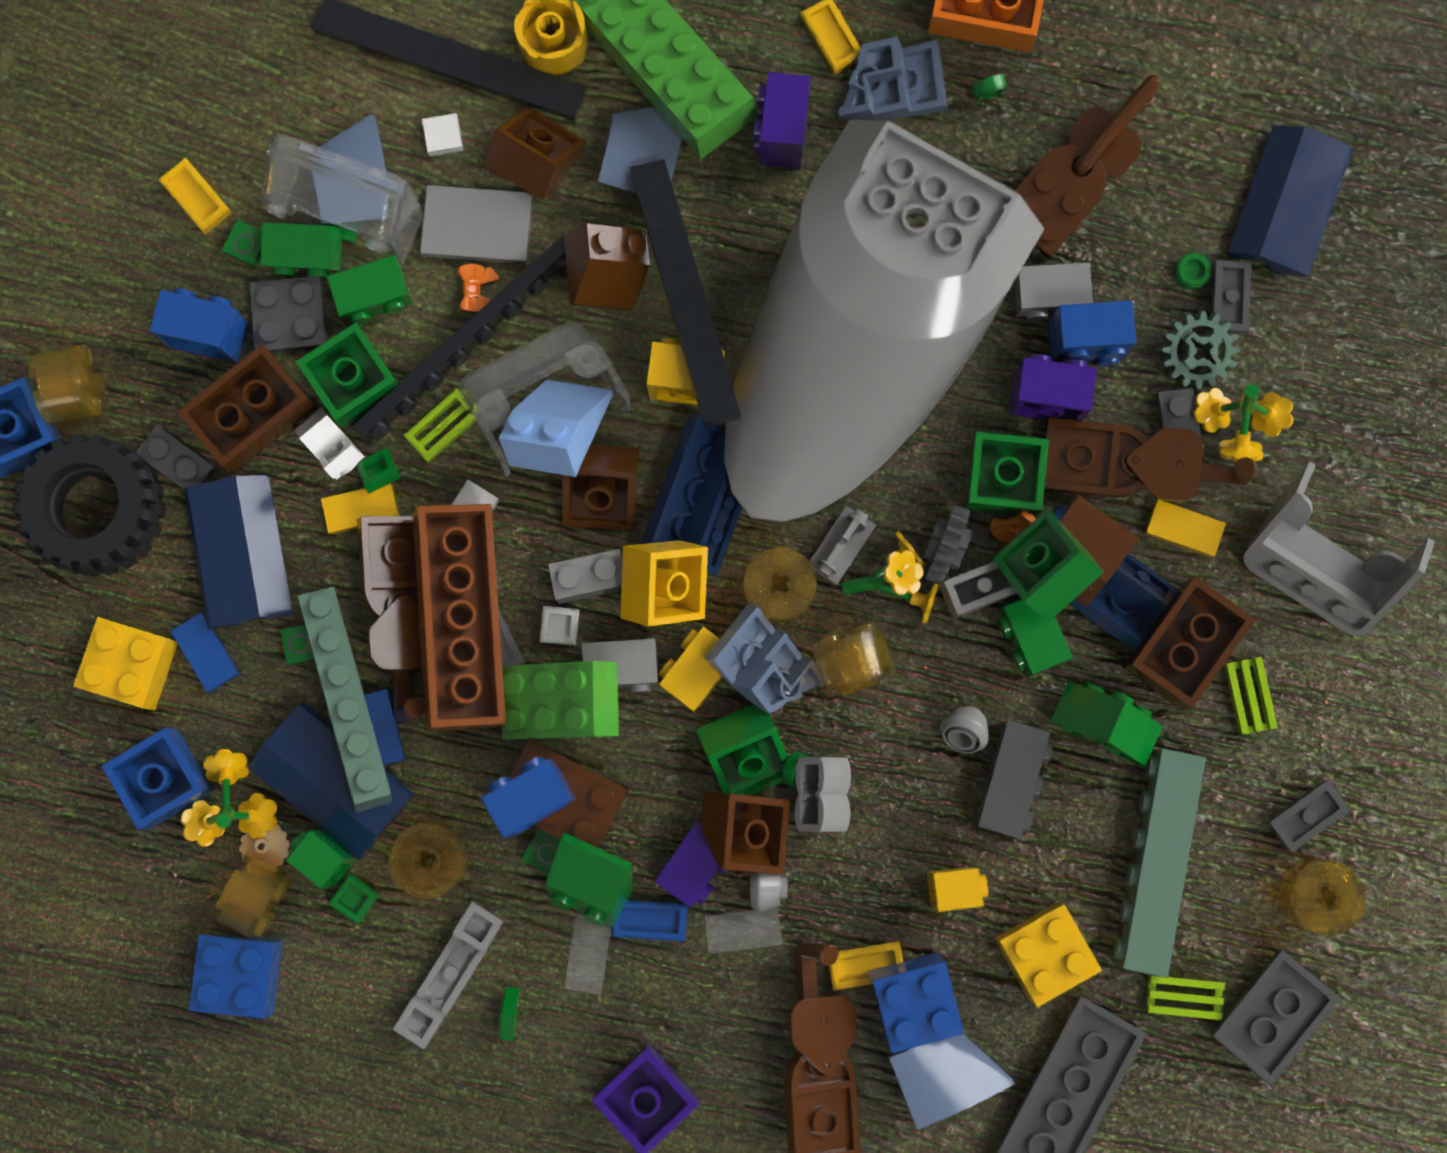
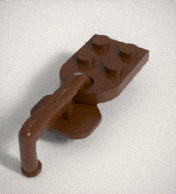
(1073, 176)
(1092, 457)
(387, 573)
(822, 1029)

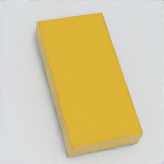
(831, 35)
(195, 196)
(344, 509)
(1185, 528)
(853, 964)

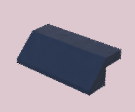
(1290, 199)
(697, 495)
(238, 551)
(1128, 601)
(307, 771)

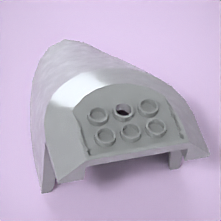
(868, 316)

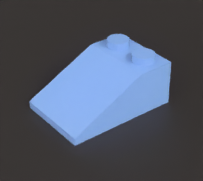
(554, 427)

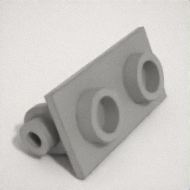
(842, 544)

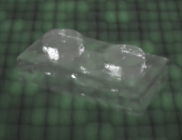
(743, 930)
(587, 956)

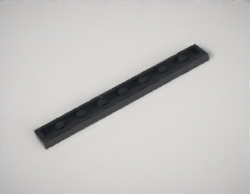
(450, 59)
(685, 294)

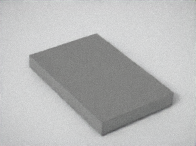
(476, 224)

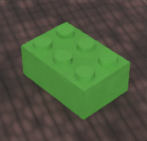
(560, 700)

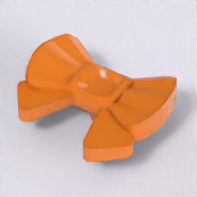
(472, 277)
(1007, 529)

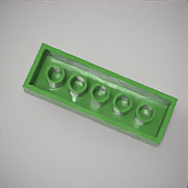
(672, 69)

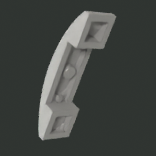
(449, 975)

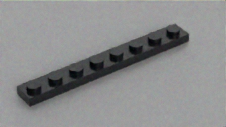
(456, 349)

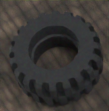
(47, 487)

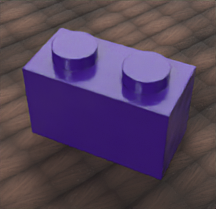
(690, 869)

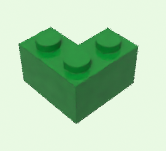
(1108, 721)

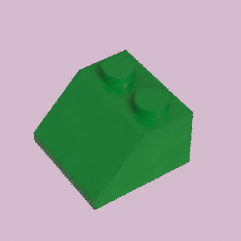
(1047, 566)
(744, 751)
(589, 881)

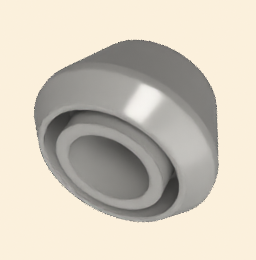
(965, 730)
(767, 890)

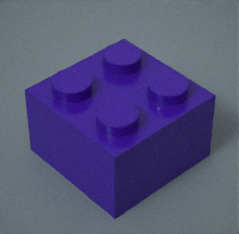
(781, 119)
(1052, 389)
(645, 1100)

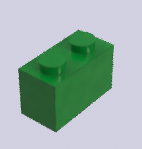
(301, 247)
(370, 290)
(1035, 640)
(320, 858)

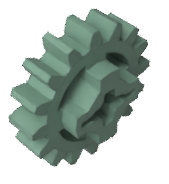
(1210, 339)

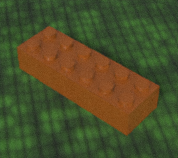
(458, 617)

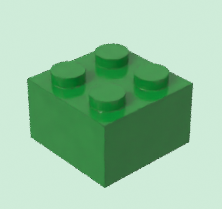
(348, 375)
(1006, 474)

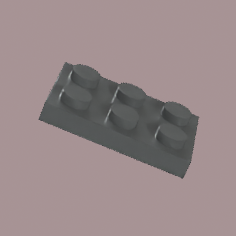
(1275, 1016)

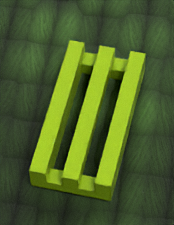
(430, 418)
(1264, 694)
(1216, 1000)

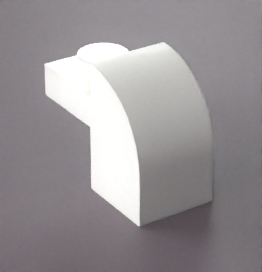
(329, 444)

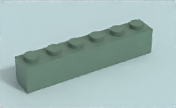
(345, 699)
(1160, 862)

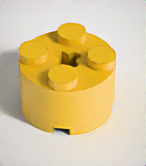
(554, 52)

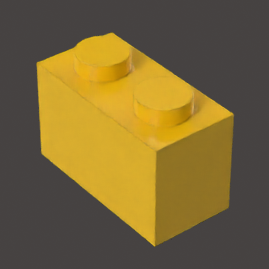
(691, 676)
(956, 888)

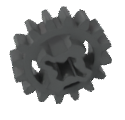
(947, 544)

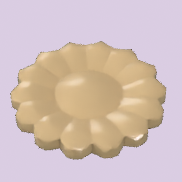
(271, 848)

